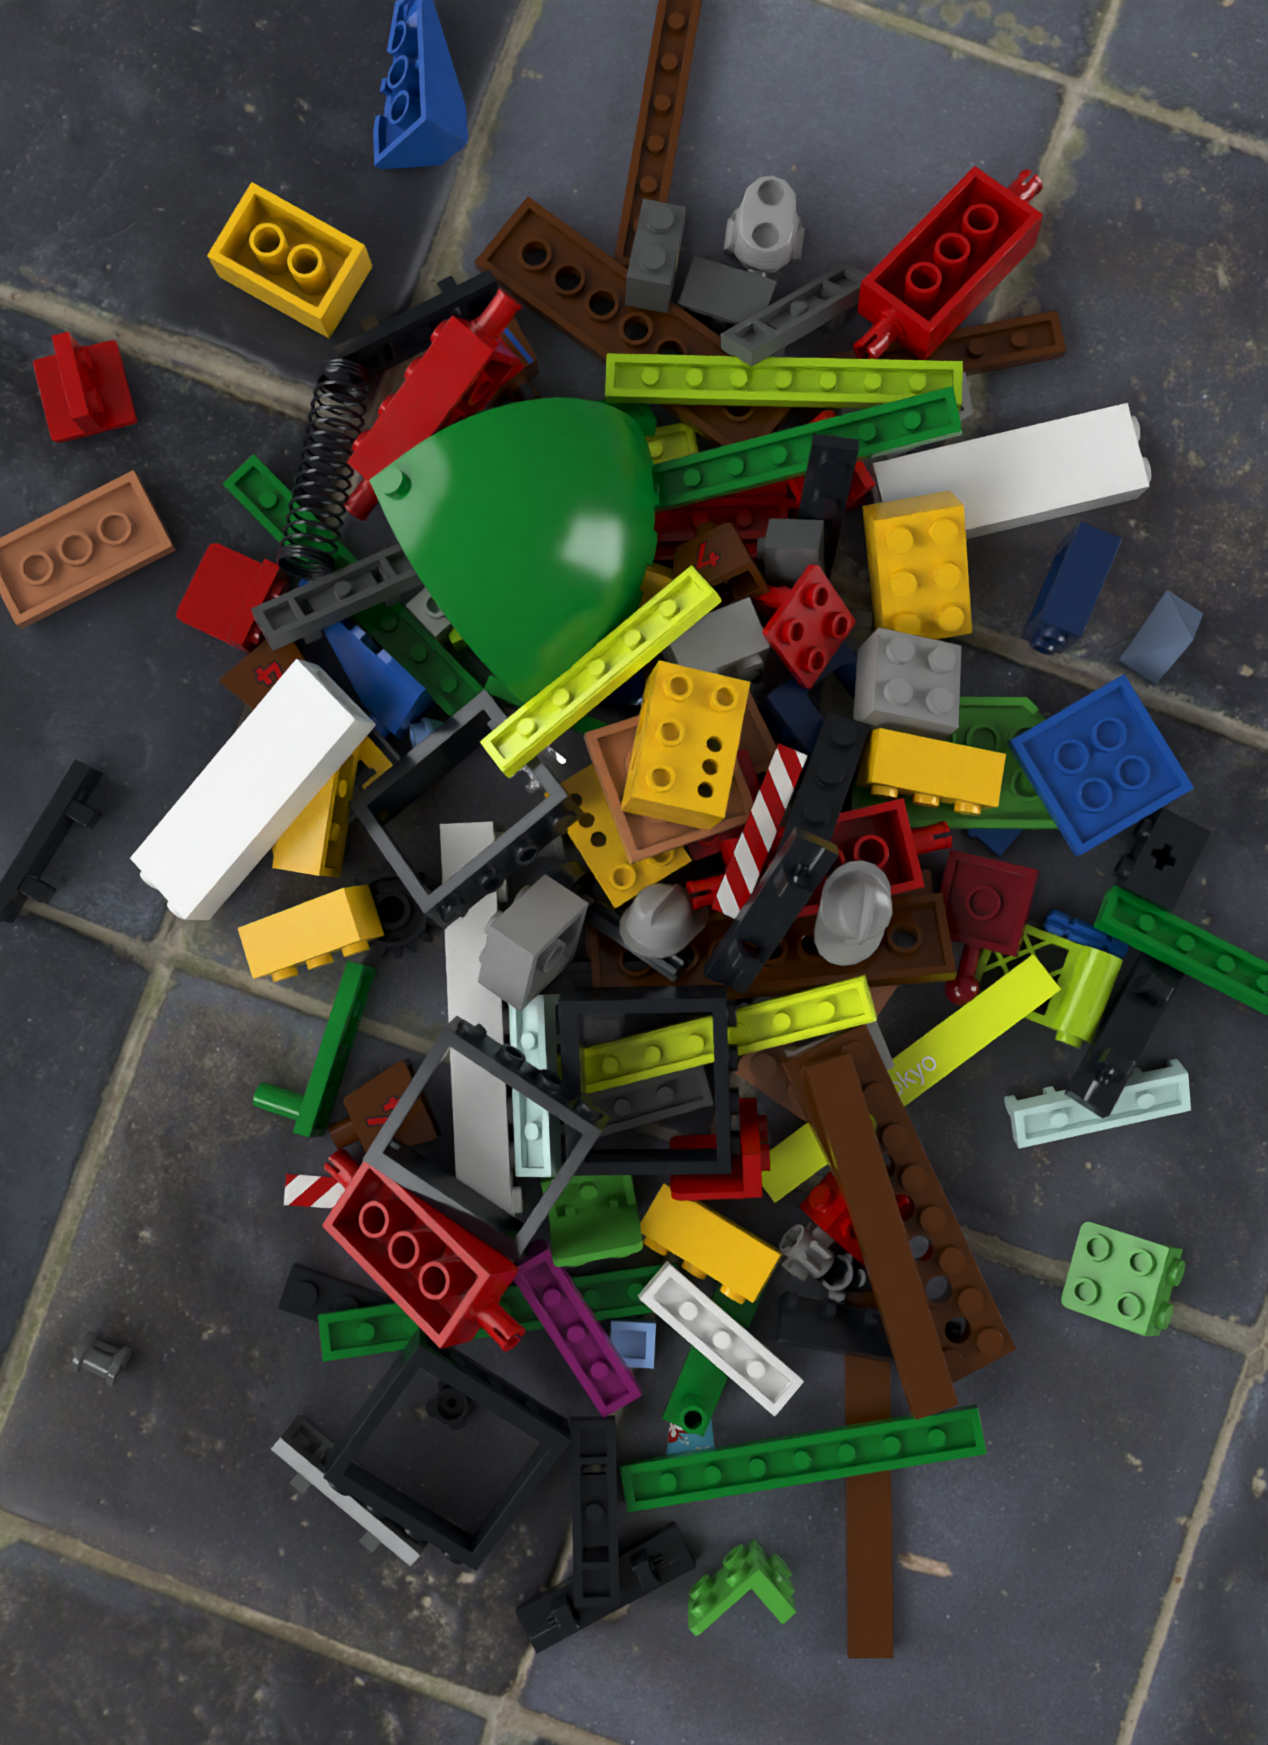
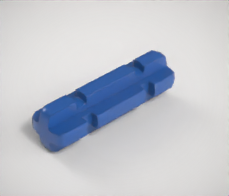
(1083, 933)

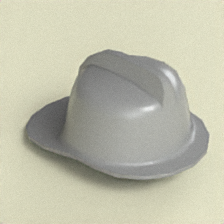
(852, 913)
(661, 921)

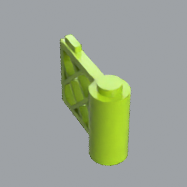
(1084, 984)

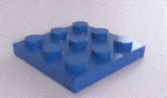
(1100, 765)

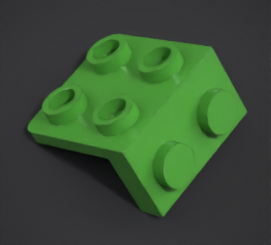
(594, 1220)
(1123, 1279)
(742, 1570)

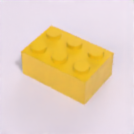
(290, 260)
(919, 565)

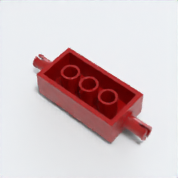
(948, 264)
(440, 389)
(868, 834)
(421, 1257)

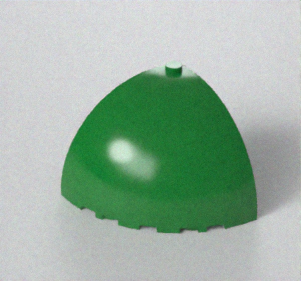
(528, 530)

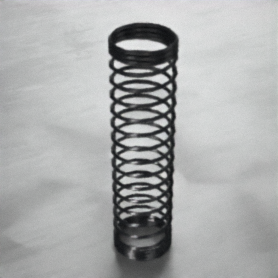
(352, 392)

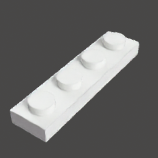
(720, 1338)

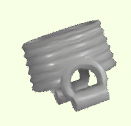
(765, 227)

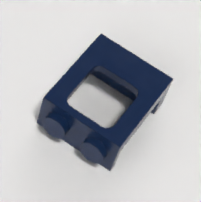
(791, 713)

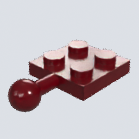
(984, 909)

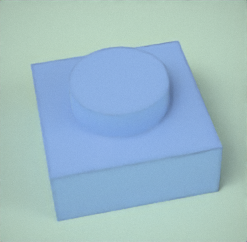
(634, 1341)

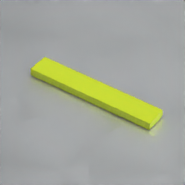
(600, 671)

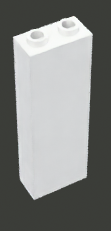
(1027, 471)
(251, 791)

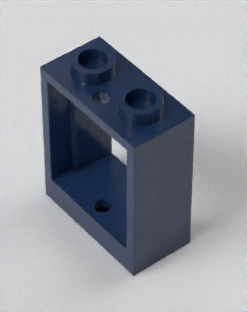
(1070, 589)

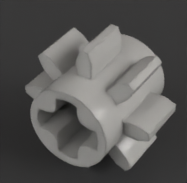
(806, 1251)

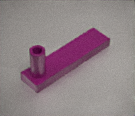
(575, 1330)

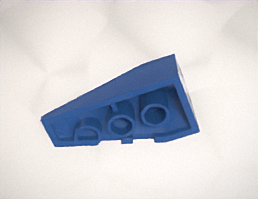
(424, 102)
(378, 679)

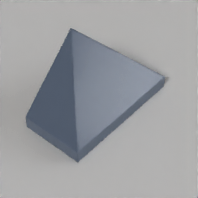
(1161, 638)

